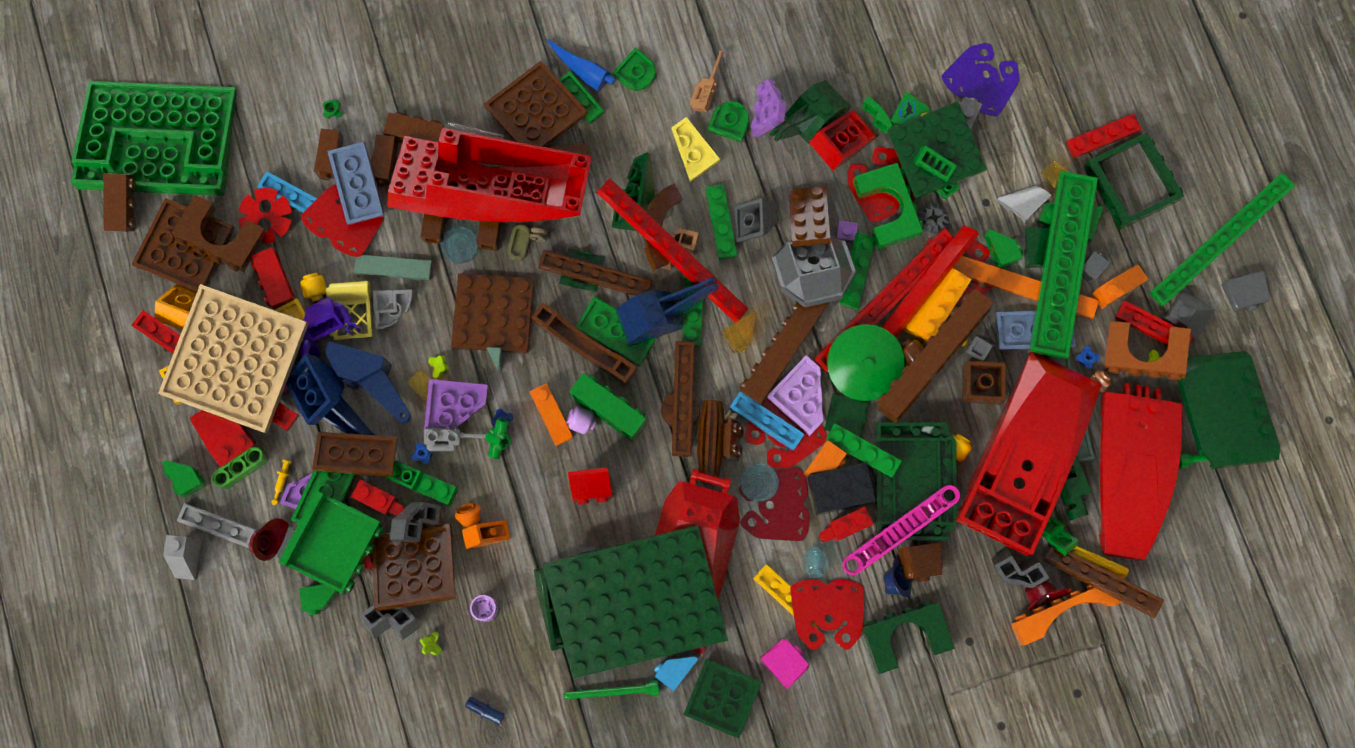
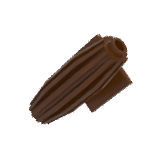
(717, 438)

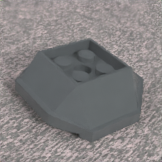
(814, 271)

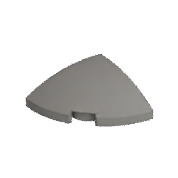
(390, 306)

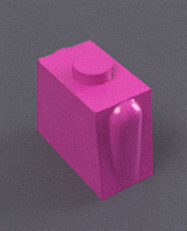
(785, 662)

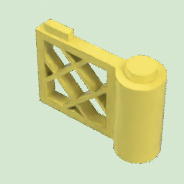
(352, 294)

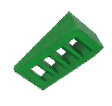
(931, 153)

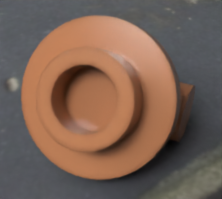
(1103, 378)

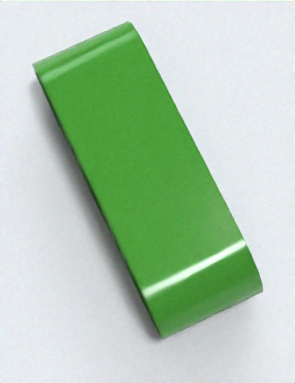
(230, 468)

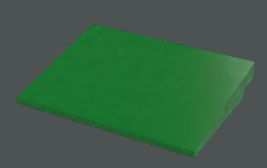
(160, 133)

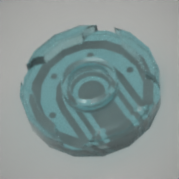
(459, 245)
(759, 482)

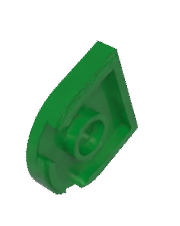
(635, 71)
(729, 121)

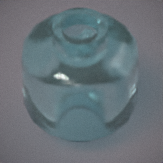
(815, 562)

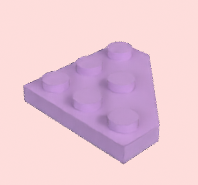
(801, 395)

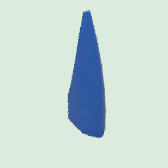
(588, 71)

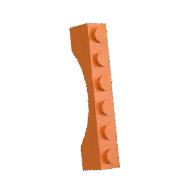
(1035, 625)

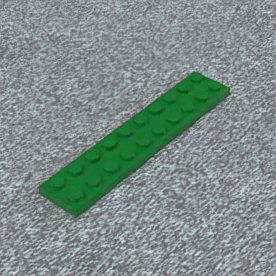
(1063, 265)

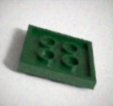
(722, 698)

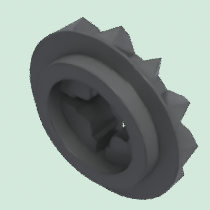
(930, 225)

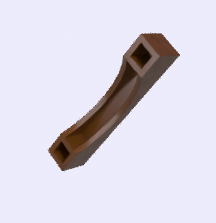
(566, 333)

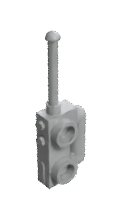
(453, 437)

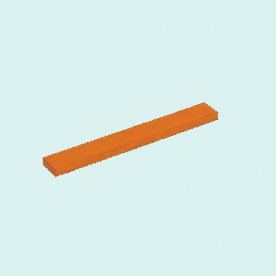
(1015, 283)

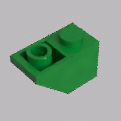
(185, 478)

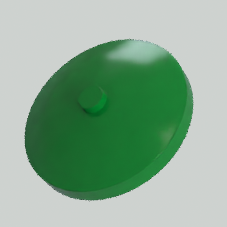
(865, 362)

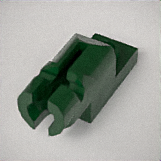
(1074, 490)

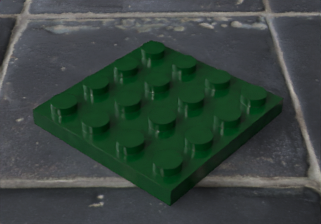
(947, 134)

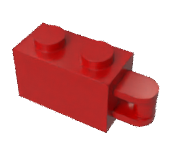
(377, 499)
(846, 526)

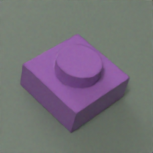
(846, 231)

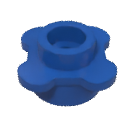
(1088, 363)
(423, 458)

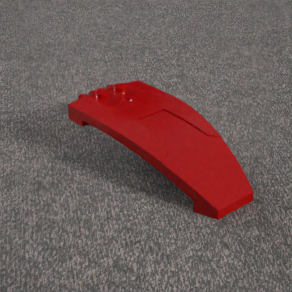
(1136, 468)

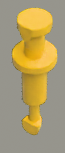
(281, 480)

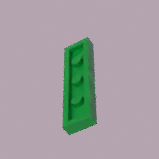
(721, 222)
(861, 257)
(692, 320)
(864, 450)

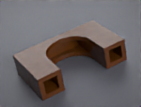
(382, 159)
(434, 227)
(235, 254)

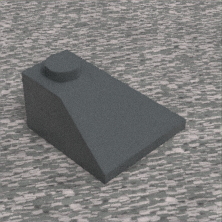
(754, 219)
(1189, 313)

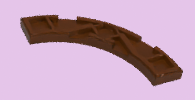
(657, 210)

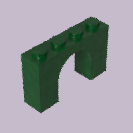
(879, 634)

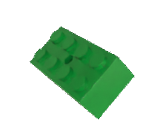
(608, 408)

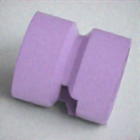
(484, 608)

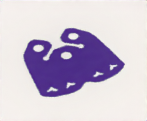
(974, 85)

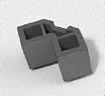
(409, 522)
(1028, 573)
(397, 618)

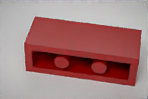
(272, 278)

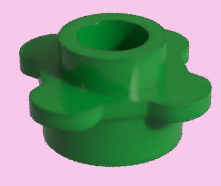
(327, 105)

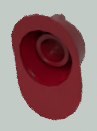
(268, 539)
(1044, 594)

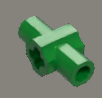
(498, 438)

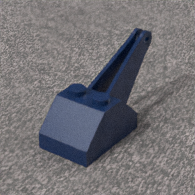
(656, 313)
(368, 372)
(319, 397)

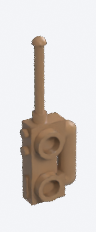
(705, 90)

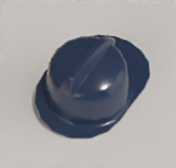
(895, 581)

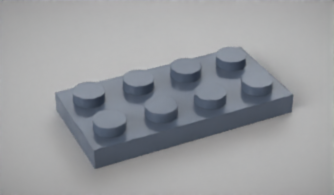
(356, 183)
(1015, 330)

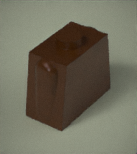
(921, 561)

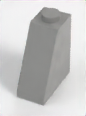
(182, 556)

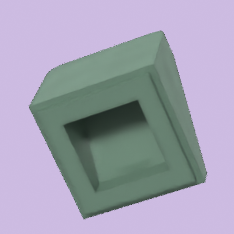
(497, 356)

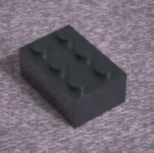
(841, 489)

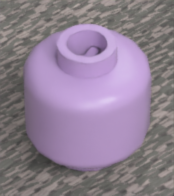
(581, 420)

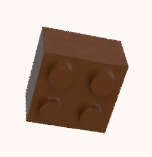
(983, 382)

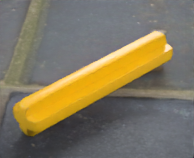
(1106, 564)

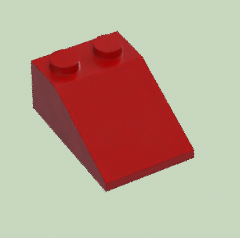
(842, 139)
(222, 436)
(590, 485)

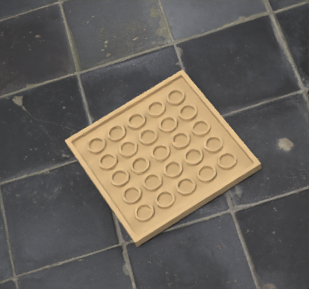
(233, 358)

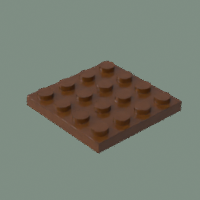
(535, 107)
(172, 261)
(492, 313)
(414, 571)

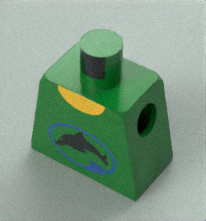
(908, 109)

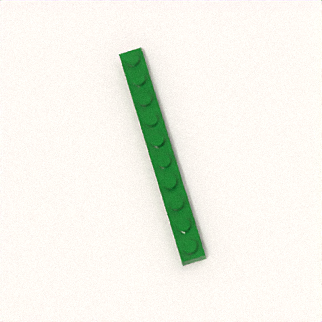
(1221, 239)

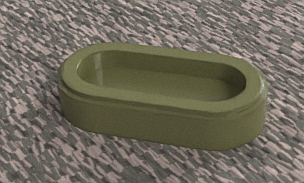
(519, 243)

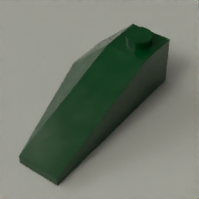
(639, 188)
(548, 612)

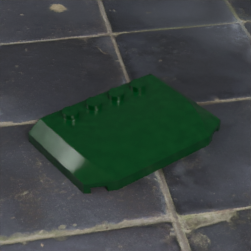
(1228, 410)
(927, 466)

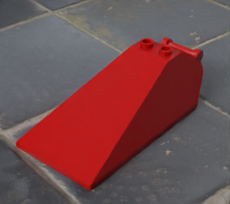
(713, 512)

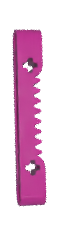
(901, 529)

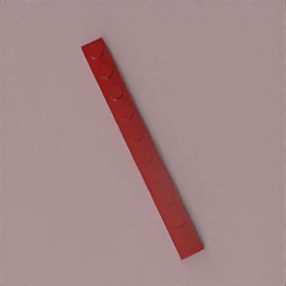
(669, 247)
(894, 290)
(168, 339)

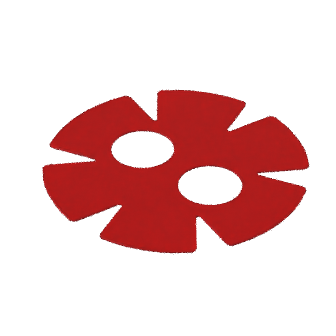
(279, 208)

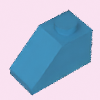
(674, 671)

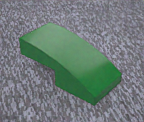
(881, 119)
(1058, 537)

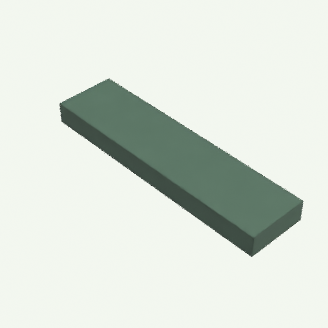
(393, 267)

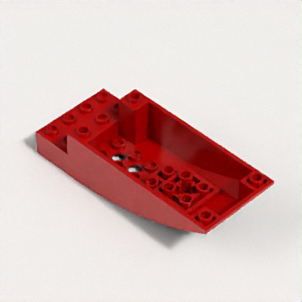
(532, 186)
(1038, 424)

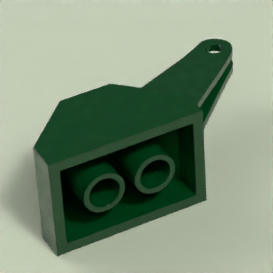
(811, 112)

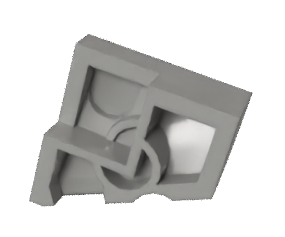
(1024, 202)

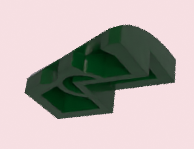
(1035, 248)

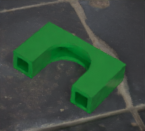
(891, 181)

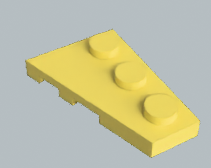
(694, 150)

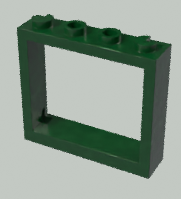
(1110, 197)

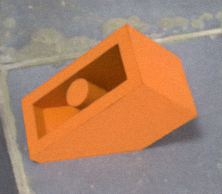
(827, 459)
(485, 534)

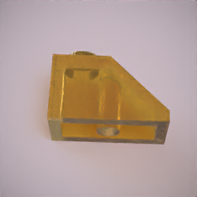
(740, 333)

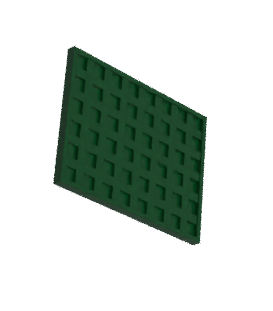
(635, 601)

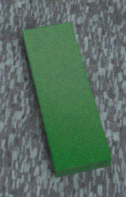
(583, 97)

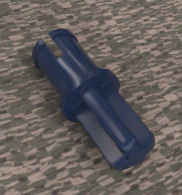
(484, 710)

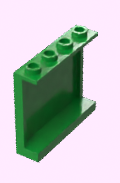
(331, 543)

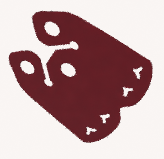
(787, 507)

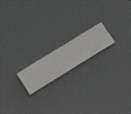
(216, 525)

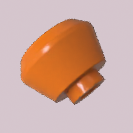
(468, 514)

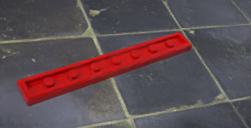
(930, 280)

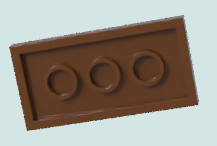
(809, 216)
(355, 454)

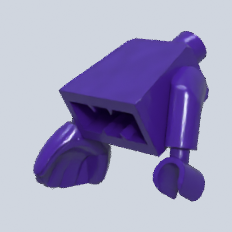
(324, 319)

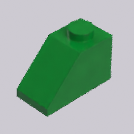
(1003, 249)
(316, 598)

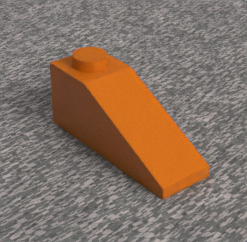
(1119, 286)
(551, 414)

